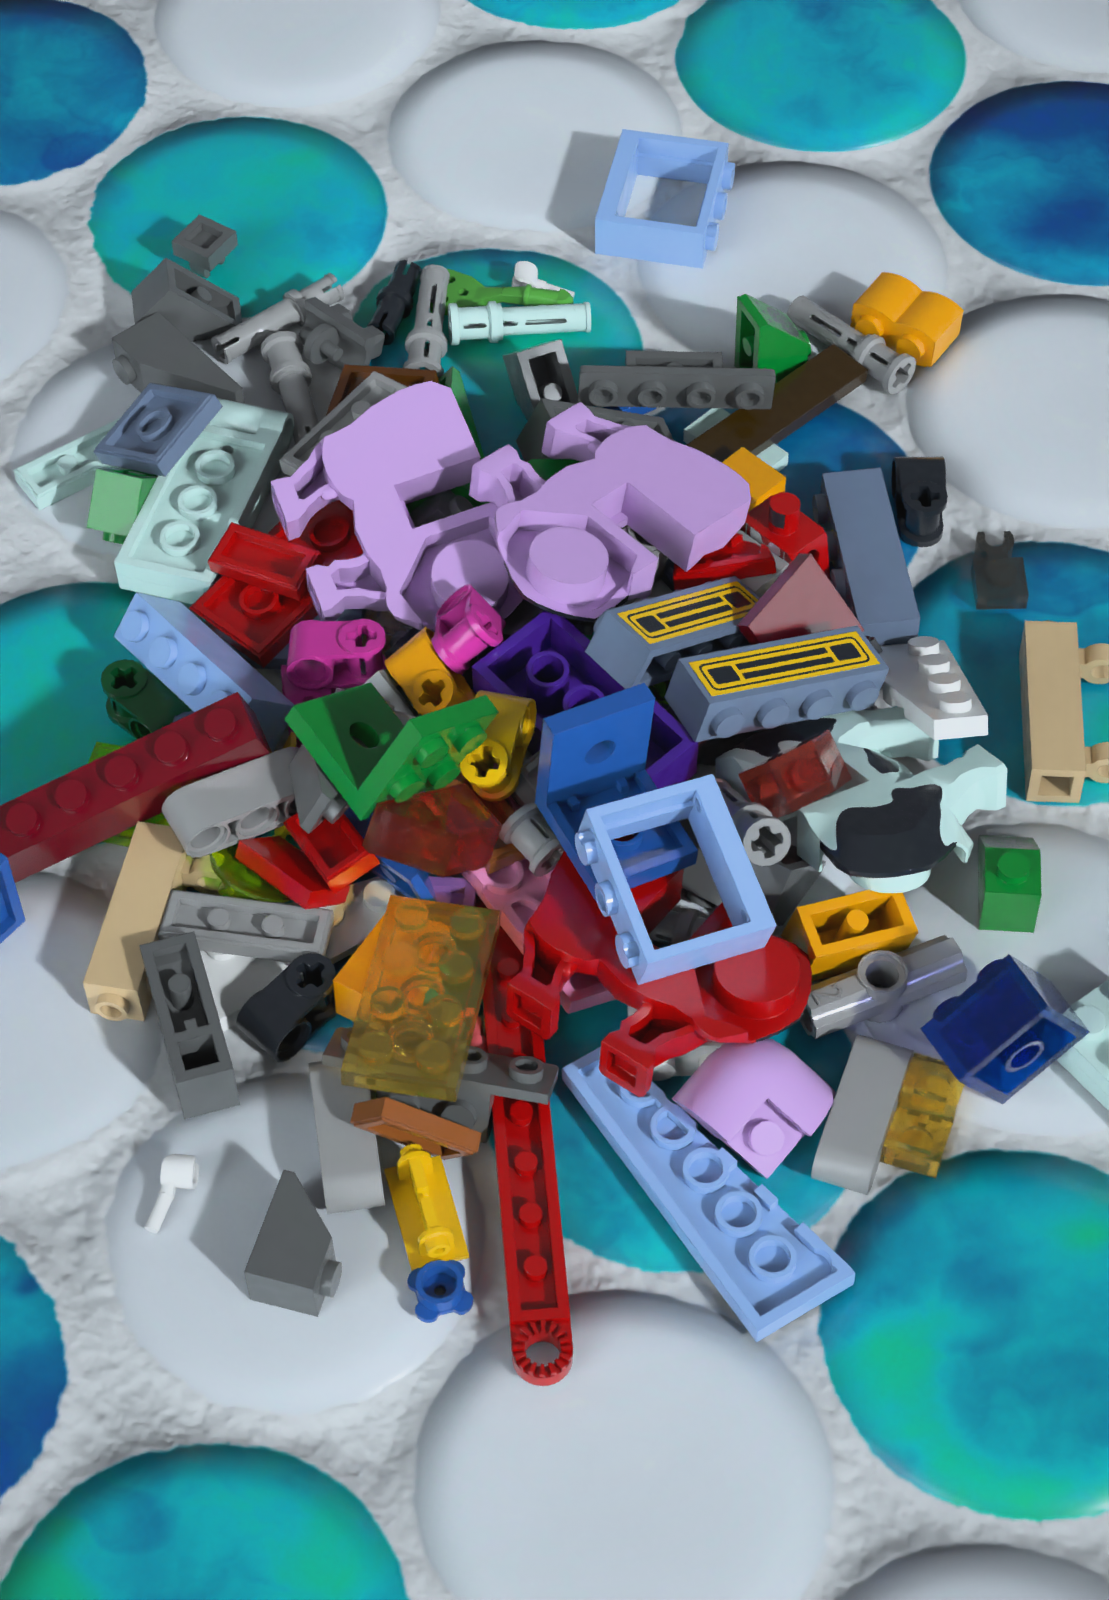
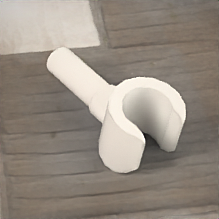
(527, 273)
(176, 1172)

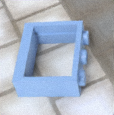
(670, 159)
(724, 855)

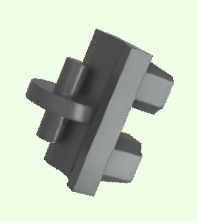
(335, 338)

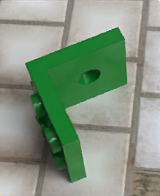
(398, 757)

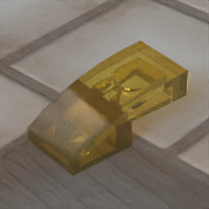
(923, 1117)

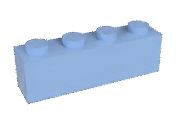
(197, 661)

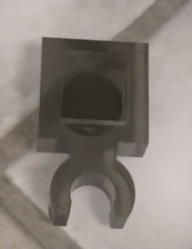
(997, 576)

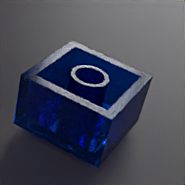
(1004, 1029)

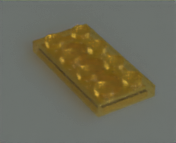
(421, 998)

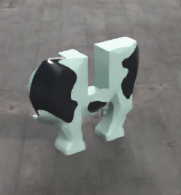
(885, 821)

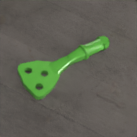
(478, 295)

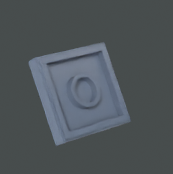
(157, 429)

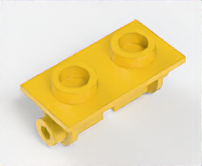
(425, 1208)

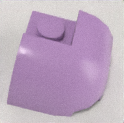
(756, 1100)

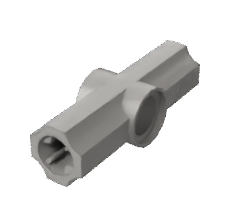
(907, 974)

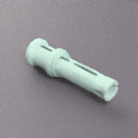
(494, 322)

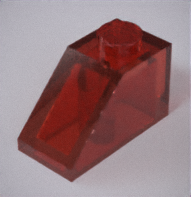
(797, 775)
(435, 831)

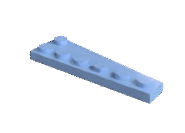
(732, 1228)

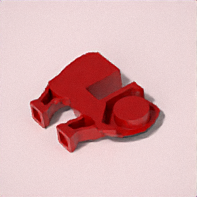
(719, 1002)

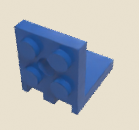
(599, 758)

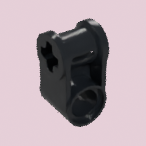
(919, 498)
(290, 1010)

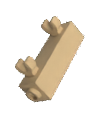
(1053, 711)
(152, 867)

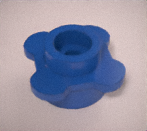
(436, 1275)

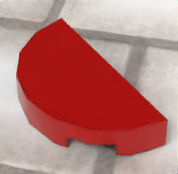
(736, 559)

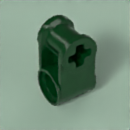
(138, 699)

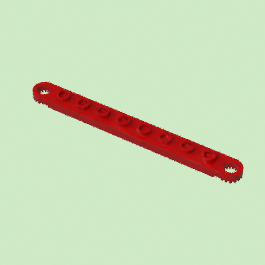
(526, 1190)

